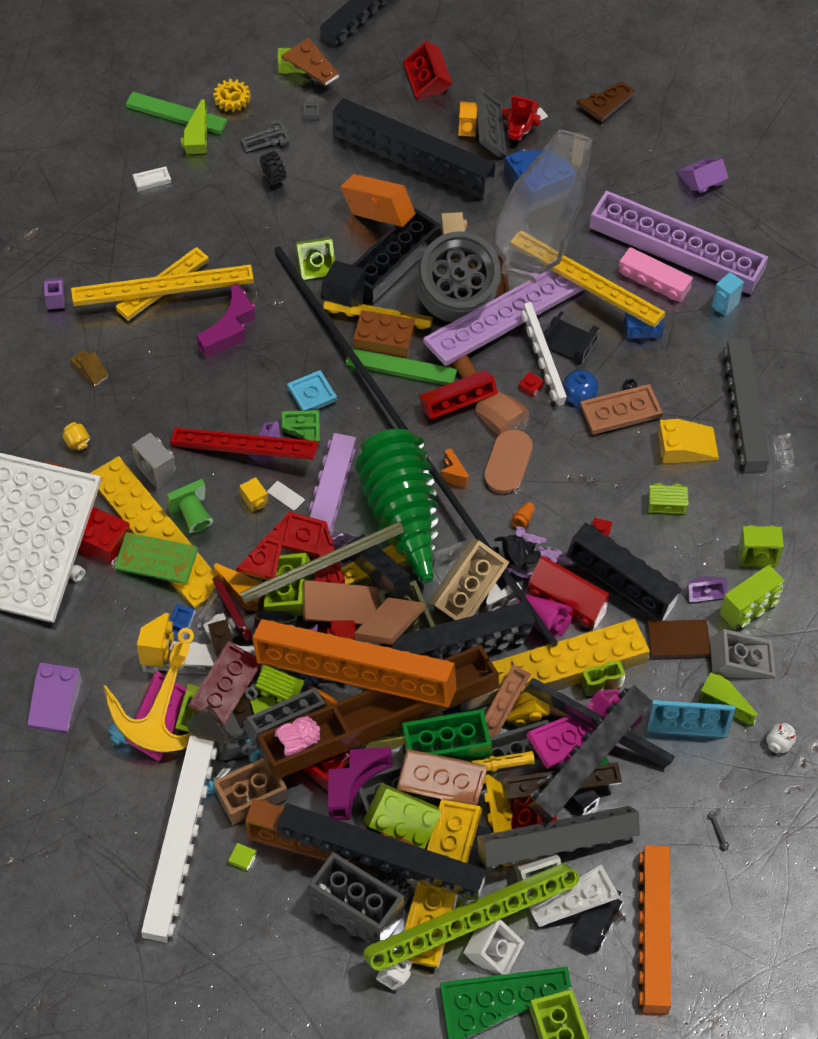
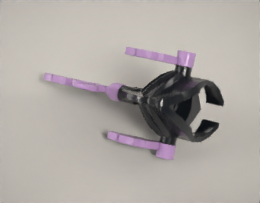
(520, 552)

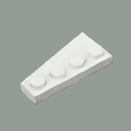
(591, 891)

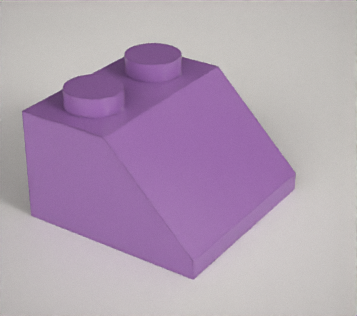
(704, 174)

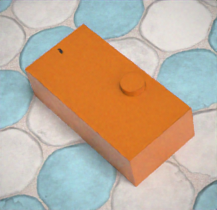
(378, 200)

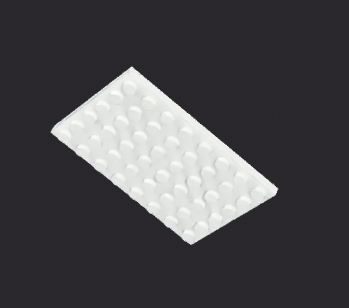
(40, 532)

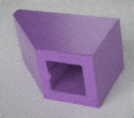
(54, 293)

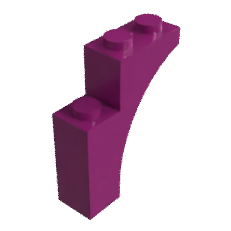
(230, 327)
(346, 782)

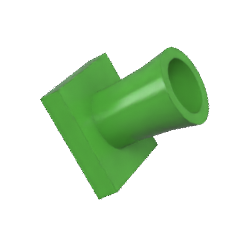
(188, 501)

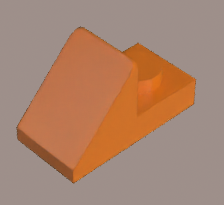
(454, 471)

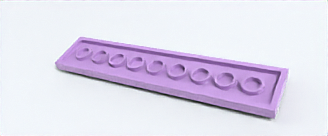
(498, 316)

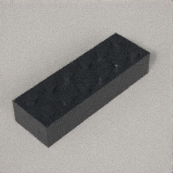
(396, 253)
(623, 572)

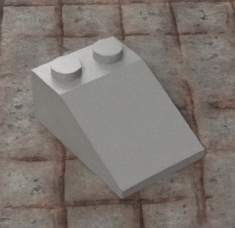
(741, 655)

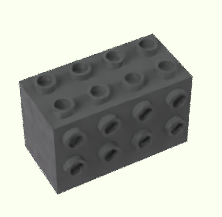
(355, 900)

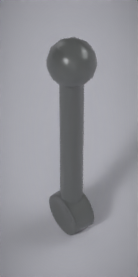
(712, 815)

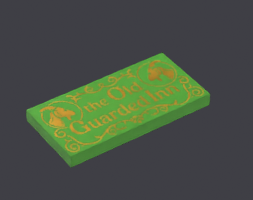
(156, 558)

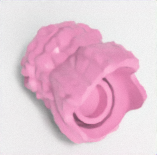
(299, 735)

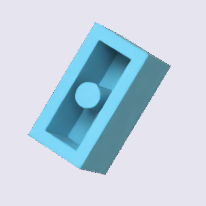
(727, 294)

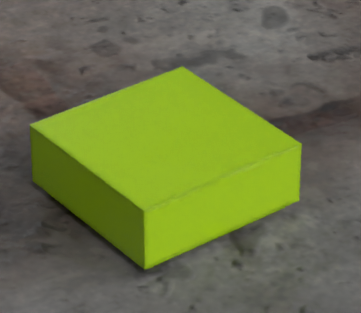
(242, 856)

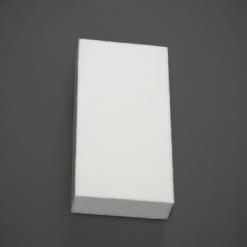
(151, 178)

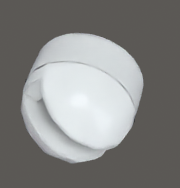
(77, 573)

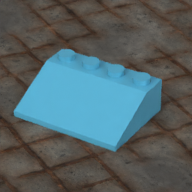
(689, 718)

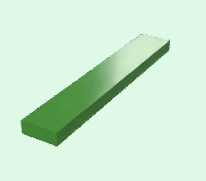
(172, 111)
(404, 367)

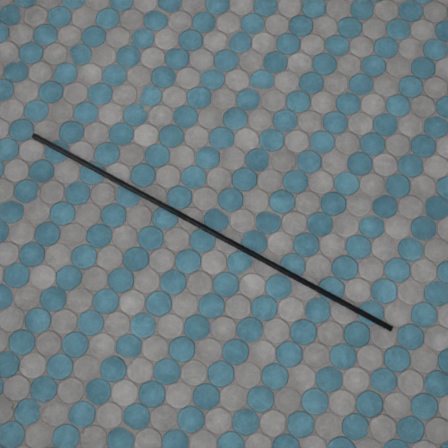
(400, 424)

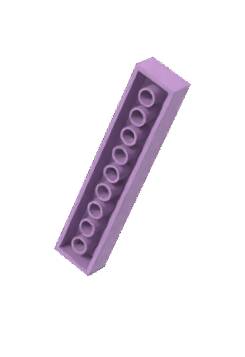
(676, 241)

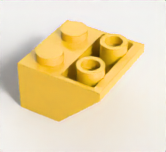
(155, 641)

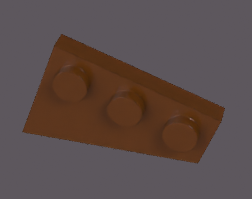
(608, 101)

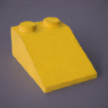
(686, 441)

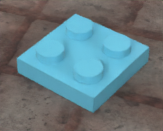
(312, 392)

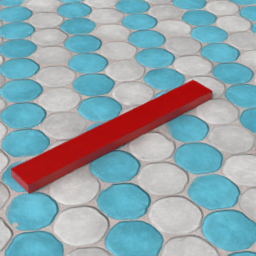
(244, 443)

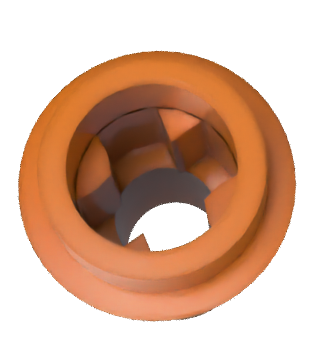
(523, 515)

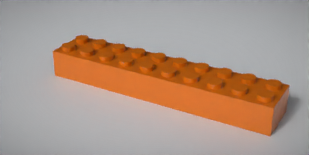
(355, 662)

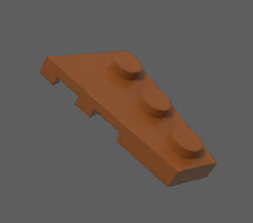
(312, 61)

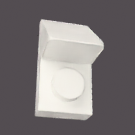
(498, 598)

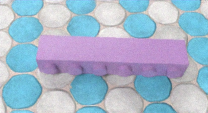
(333, 479)

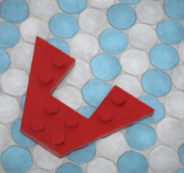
(298, 535)

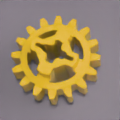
(231, 95)

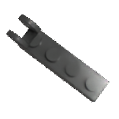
(276, 716)

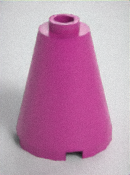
(553, 614)

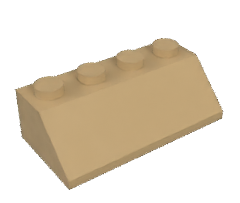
(469, 581)

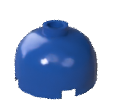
(580, 386)

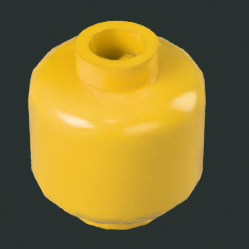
(76, 436)

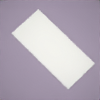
(286, 495)

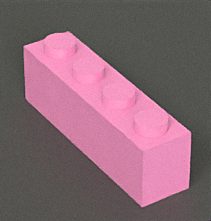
(655, 274)

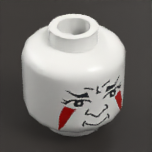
(781, 738)

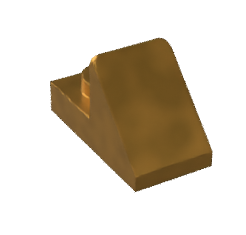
(89, 366)

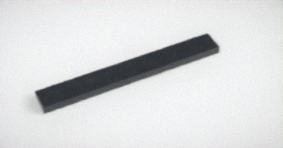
(588, 717)

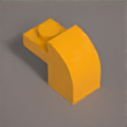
(467, 119)

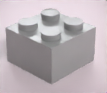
(154, 460)

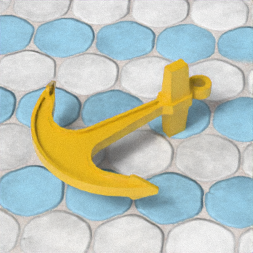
(151, 731)

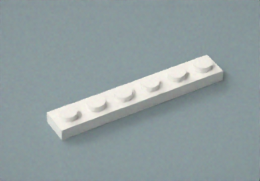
(545, 359)

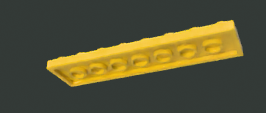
(452, 838)

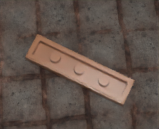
(505, 699)

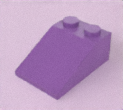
(54, 697)

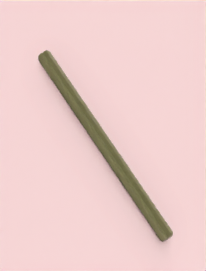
(321, 562)

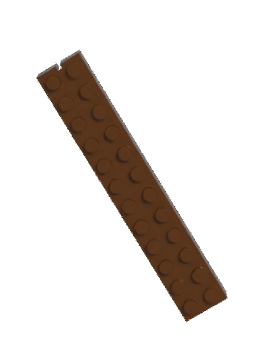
(375, 715)

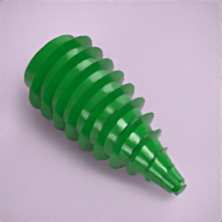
(400, 490)

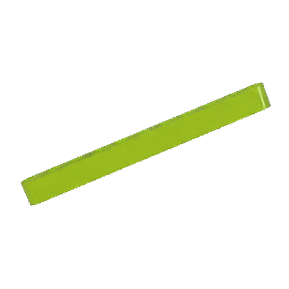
(462, 915)

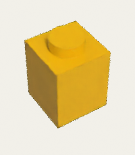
(254, 494)

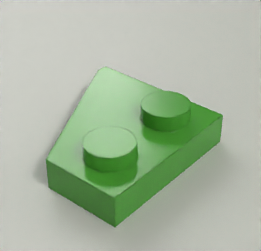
(302, 424)

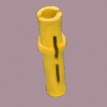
(507, 761)

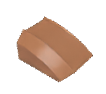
(501, 412)

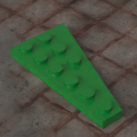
(487, 1001)

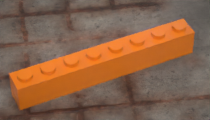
(656, 930)

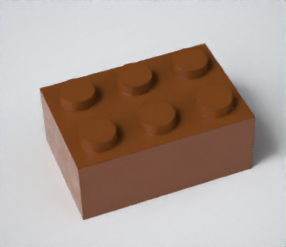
(384, 334)

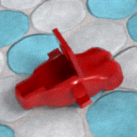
(521, 117)

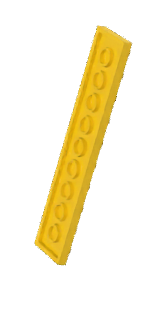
(146, 518)

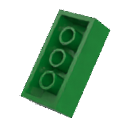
(452, 736)

